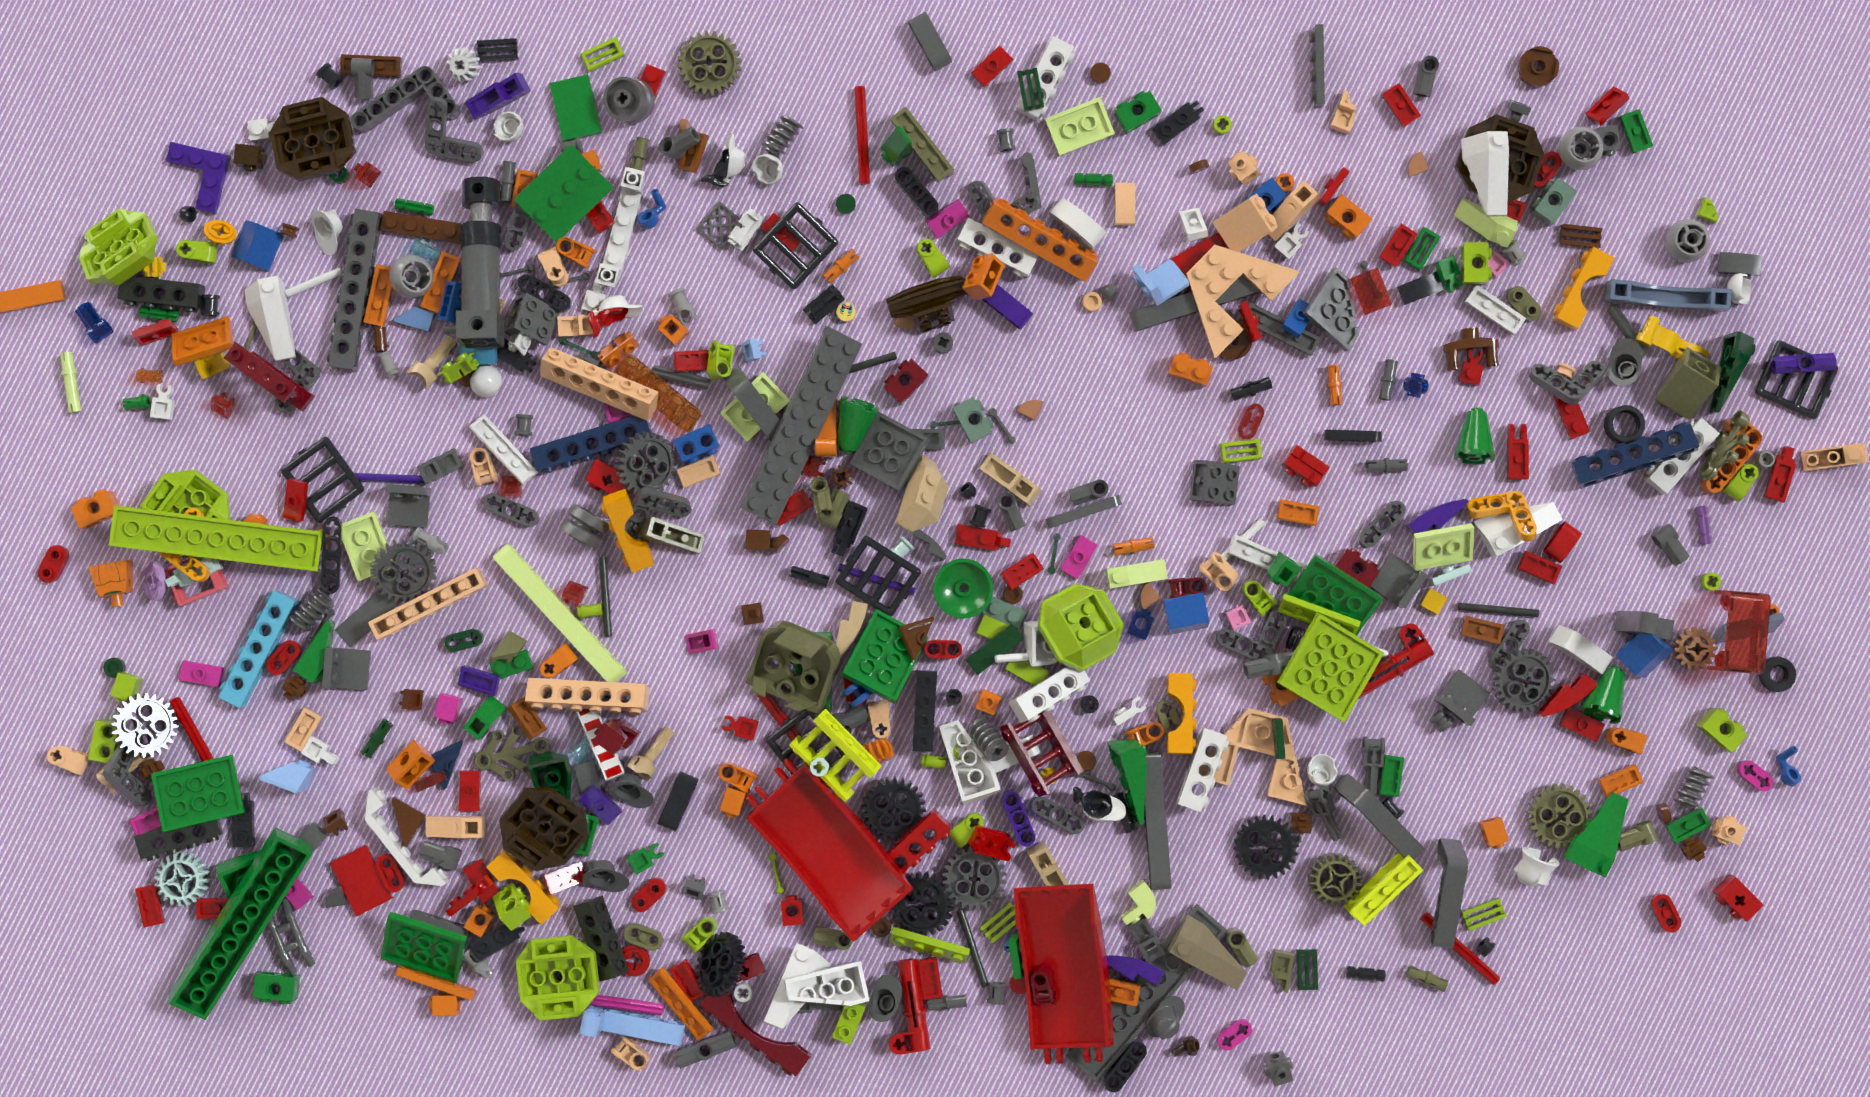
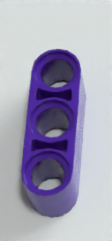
(1009, 307)
(1019, 828)

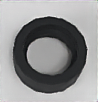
(1639, 419)

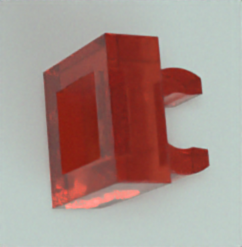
(367, 173)
(222, 406)
(812, 466)
(511, 486)
(574, 592)

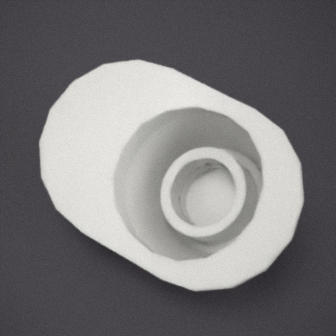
(327, 229)

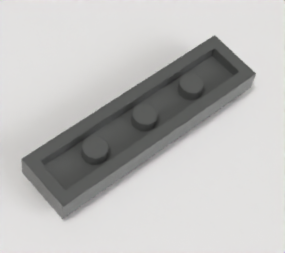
(1316, 37)
(1271, 325)

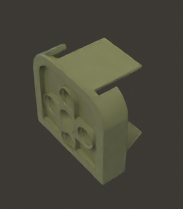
(794, 643)

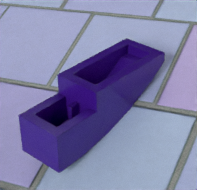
(497, 95)
(1436, 516)
(1135, 968)

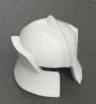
(1532, 870)

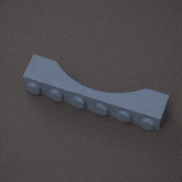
(1664, 296)

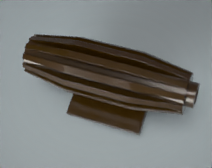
(928, 302)

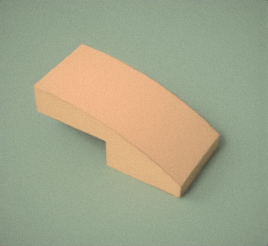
(1124, 203)
(573, 326)

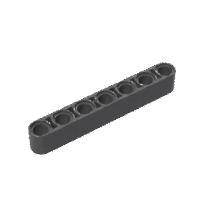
(1186, 305)
(1156, 824)

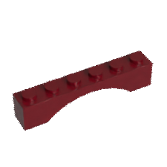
(615, 735)
(787, 1054)

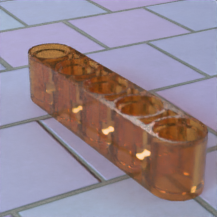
(669, 401)

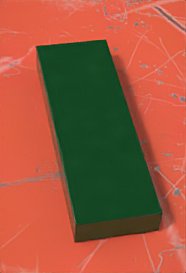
(998, 645)

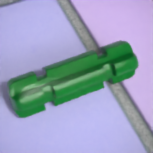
(1093, 179)
(414, 206)
(158, 314)

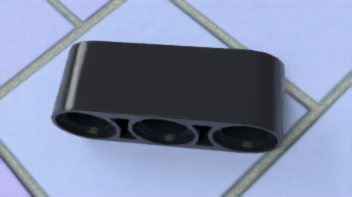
(911, 184)
(678, 801)
(1124, 1075)

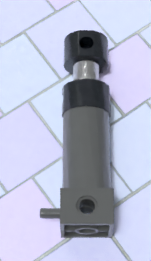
(480, 318)

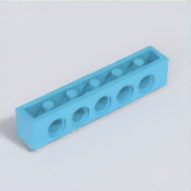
(250, 679)

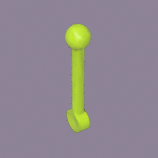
(772, 856)

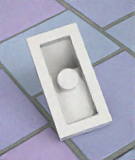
(1193, 225)

